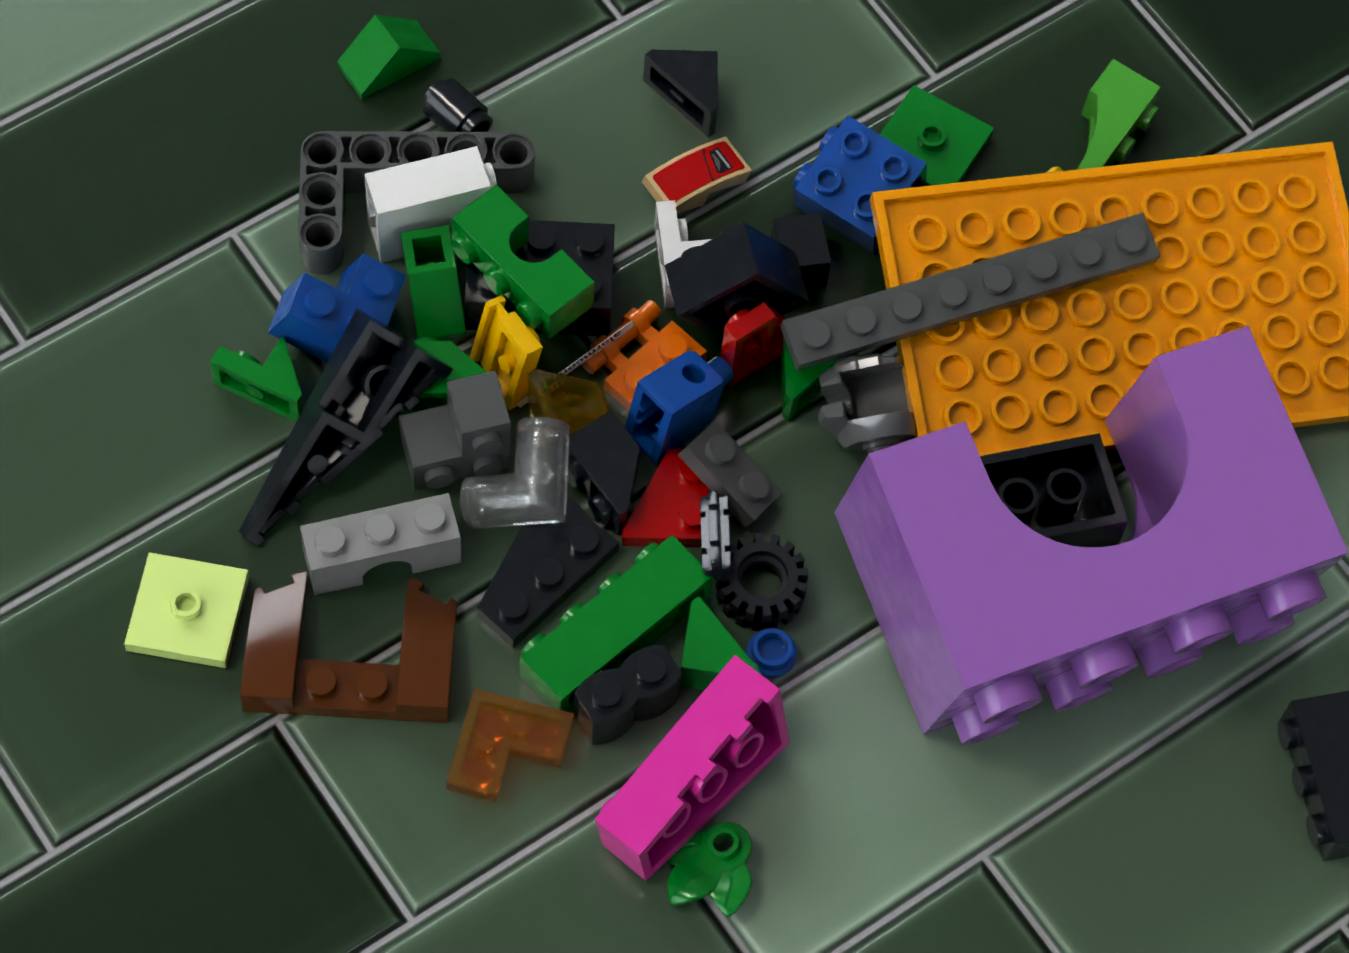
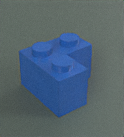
(316, 314)

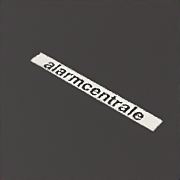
(589, 354)

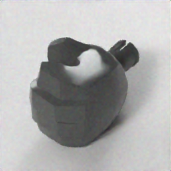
(866, 403)

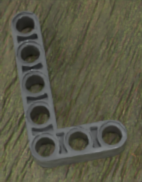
(390, 148)

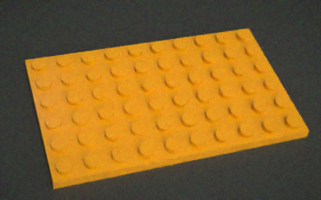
(1238, 246)

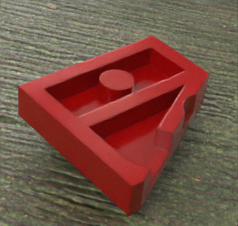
(751, 340)
(668, 506)

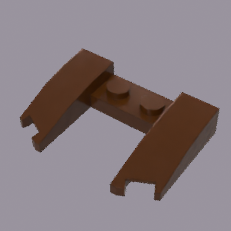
(285, 684)

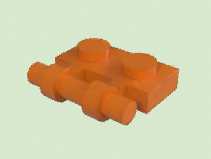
(656, 351)

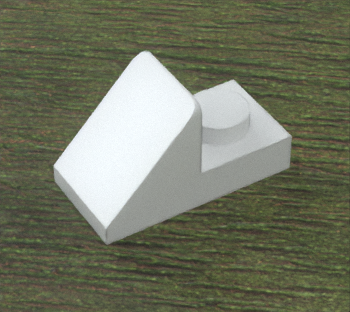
(671, 242)

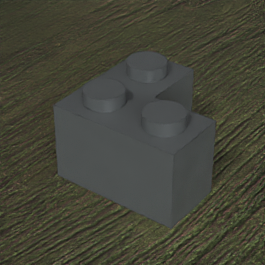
(459, 438)

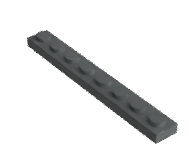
(969, 291)

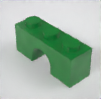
(545, 292)

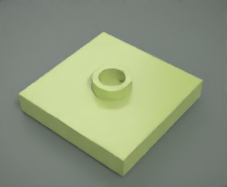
(187, 610)

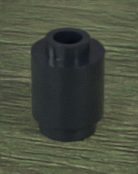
(455, 108)

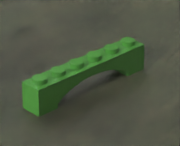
(1116, 109)

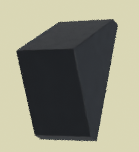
(687, 83)

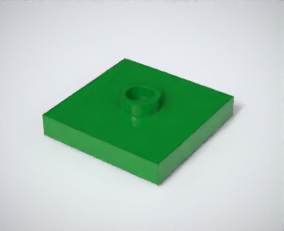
(937, 135)

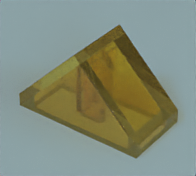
(565, 398)

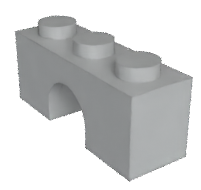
(411, 532)

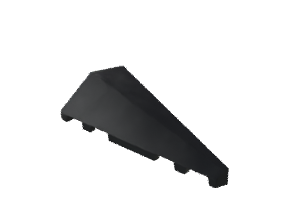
(359, 392)

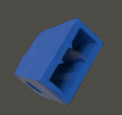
(676, 403)

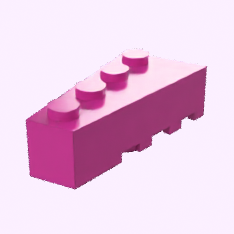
(695, 768)

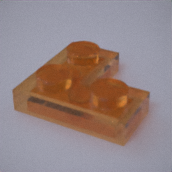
(501, 728)

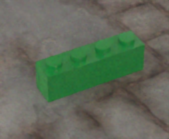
(617, 622)

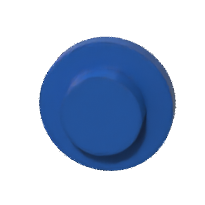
(772, 652)

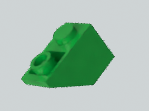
(433, 283)

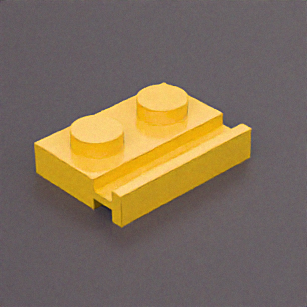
(508, 348)

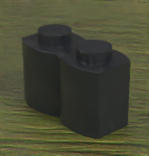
(637, 691)

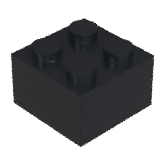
(733, 275)

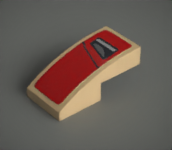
(697, 174)

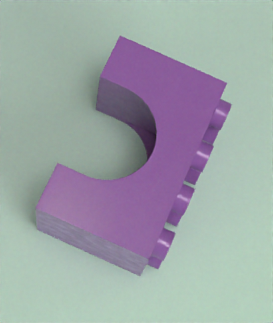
(998, 613)

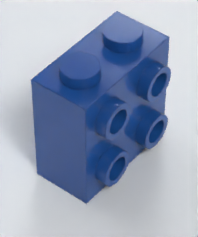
(846, 173)

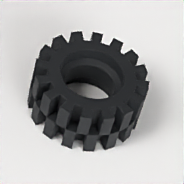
(763, 609)

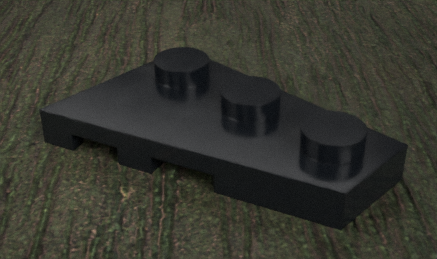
(543, 571)

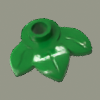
(705, 871)

